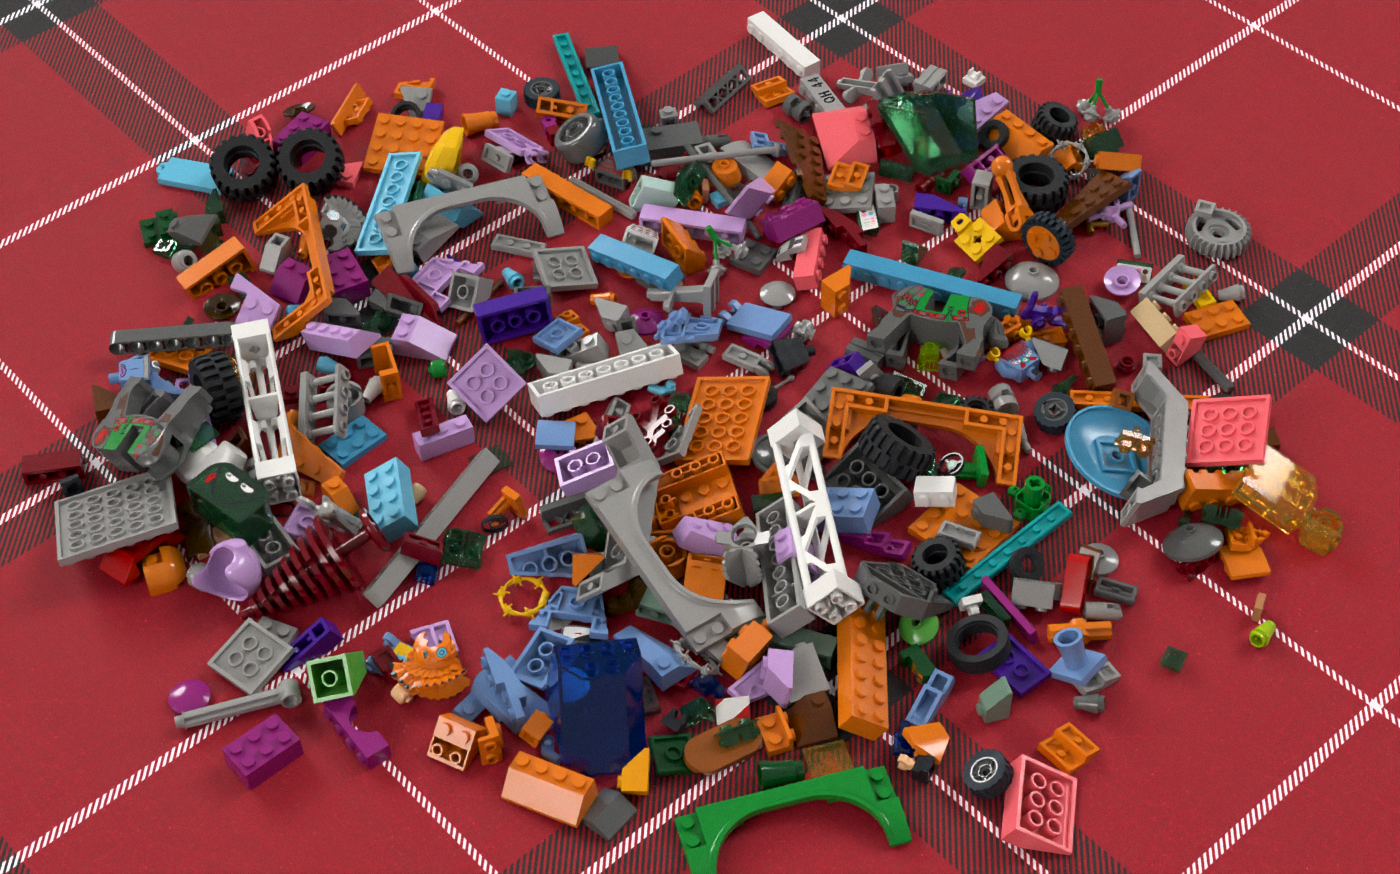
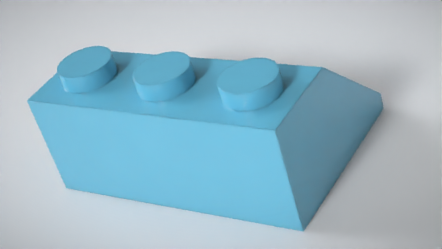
(461, 216)

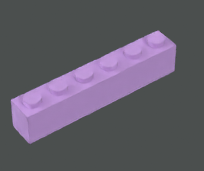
(726, 227)

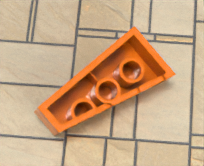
(216, 268)

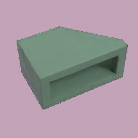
(995, 701)

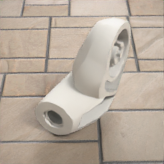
(209, 455)

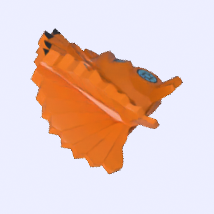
(431, 670)

